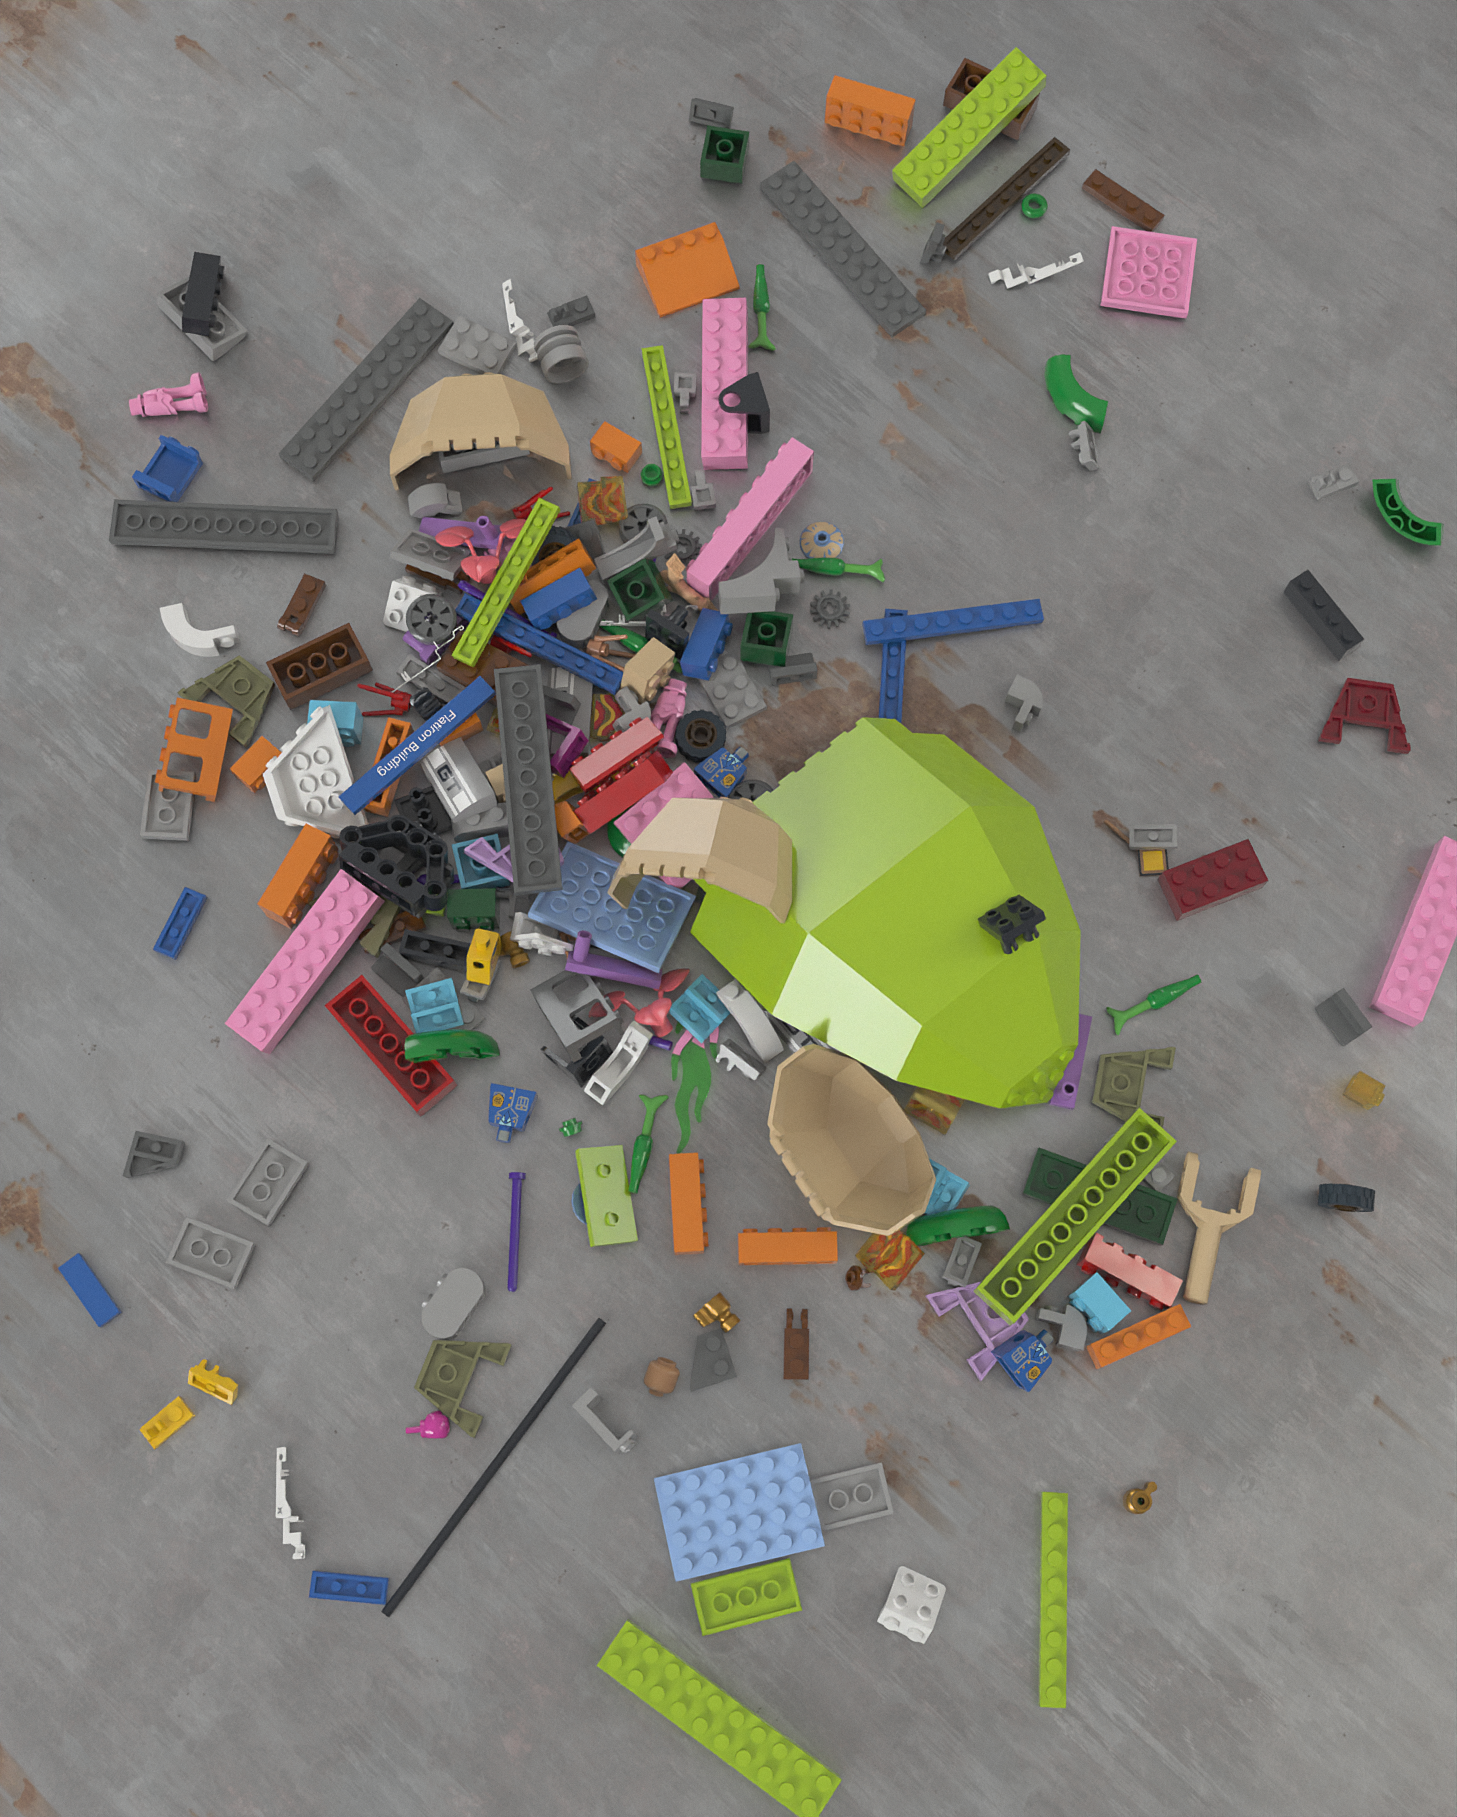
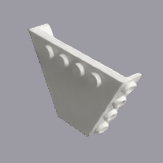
(311, 777)

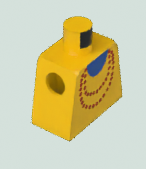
(486, 950)

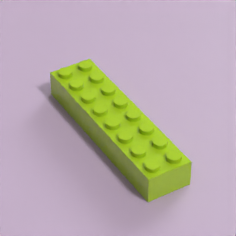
(969, 127)

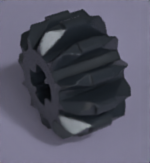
(425, 703)

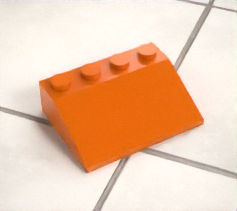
(686, 269)

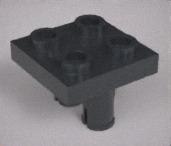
(670, 630)
(425, 808)
(1012, 919)

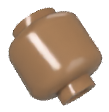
(661, 1376)

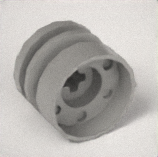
(561, 354)

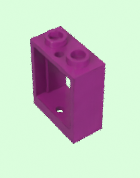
(569, 749)

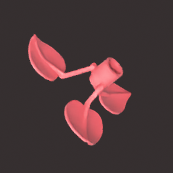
(484, 567)
(654, 1013)

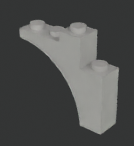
(650, 543)
(762, 587)

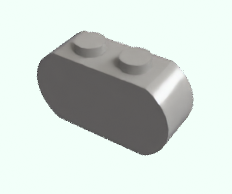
(585, 622)
(482, 824)
(452, 1303)

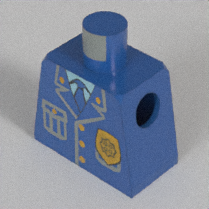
(722, 771)
(510, 1109)
(1025, 1357)

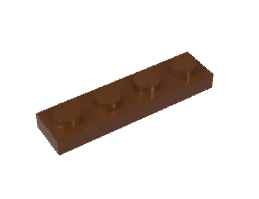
(1123, 201)

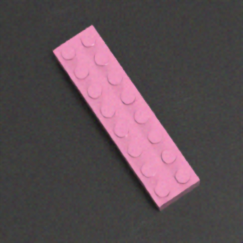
(723, 364)
(750, 519)
(1422, 941)
(304, 962)

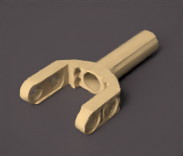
(1210, 1227)

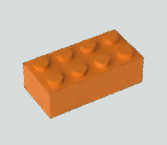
(869, 110)
(299, 876)

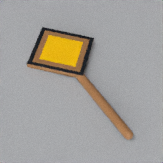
(1149, 861)

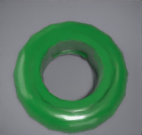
(1034, 213)

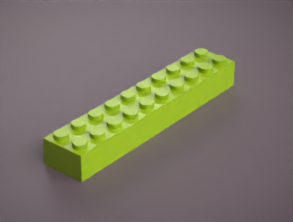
(1074, 1216)
(719, 1721)

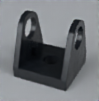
(752, 402)
(592, 1055)

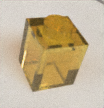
(1364, 1090)

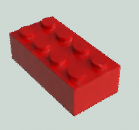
(619, 794)

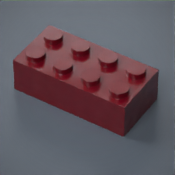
(1212, 879)

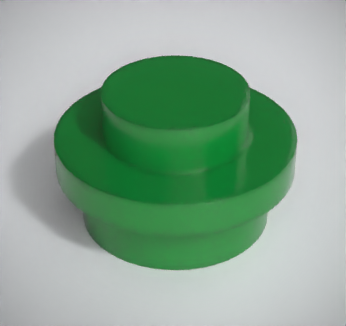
(651, 475)
(571, 1127)

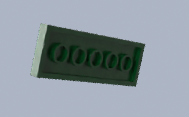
(1141, 1214)

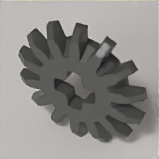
(690, 550)
(836, 602)

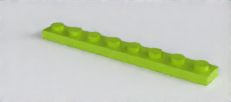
(666, 427)
(506, 582)
(1053, 1600)

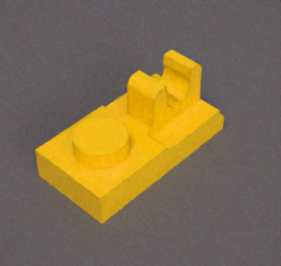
(212, 1383)
(167, 1422)

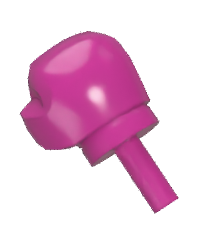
(433, 1426)

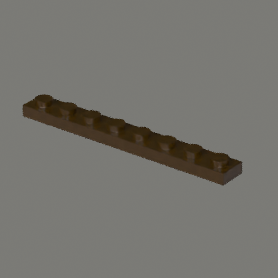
(1005, 198)

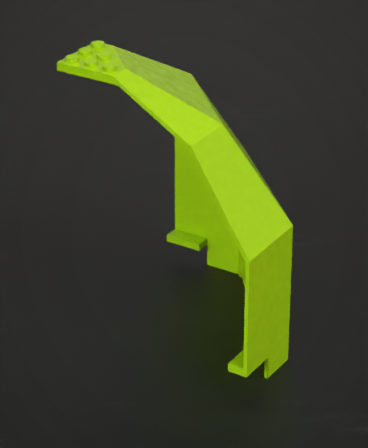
(883, 937)

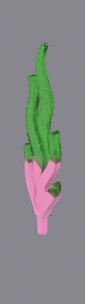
(695, 1072)

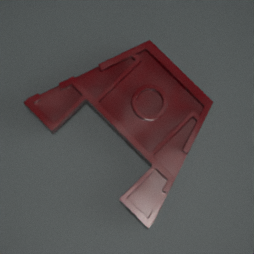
(1369, 705)

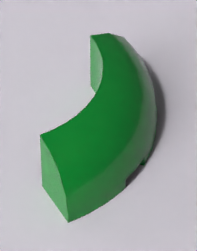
(1070, 396)
(1401, 518)
(439, 1043)
(957, 1223)

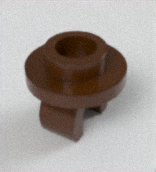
(854, 1278)

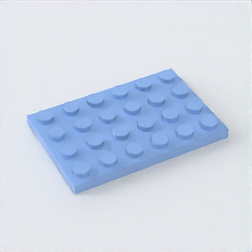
(638, 933)
(739, 1512)

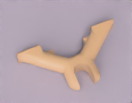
(677, 584)

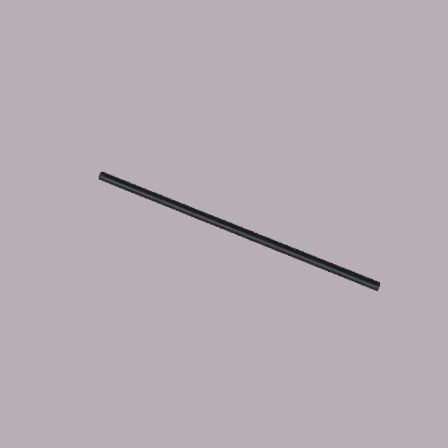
(493, 1468)

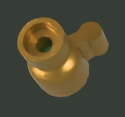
(518, 956)
(717, 1310)
(1139, 1500)

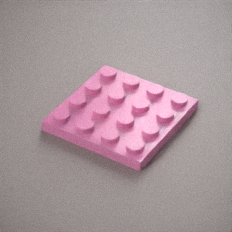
(1148, 272)
(680, 784)

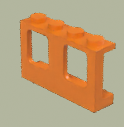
(209, 750)

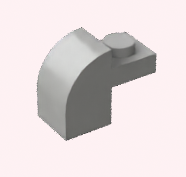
(434, 498)
(1027, 697)
(629, 703)
(1071, 1325)

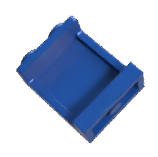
(169, 470)

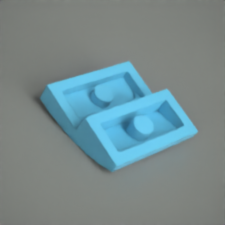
(434, 1006)
(700, 1008)
(947, 1190)

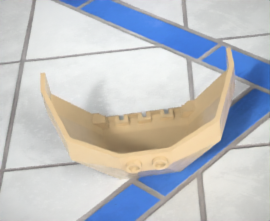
(479, 412)
(714, 841)
(848, 1142)

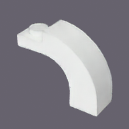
(192, 640)
(752, 1020)
(620, 1064)

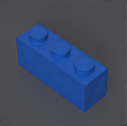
(559, 599)
(706, 644)

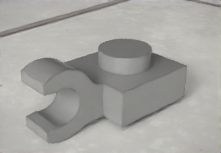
(684, 388)
(702, 494)

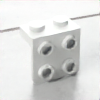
(401, 595)
(534, 934)
(912, 1605)

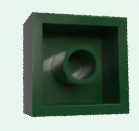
(724, 154)
(640, 590)
(767, 638)
(473, 909)

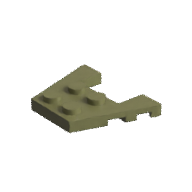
(240, 687)
(382, 920)
(1122, 1080)
(449, 1372)

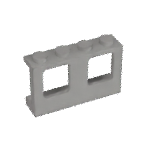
(585, 1407)

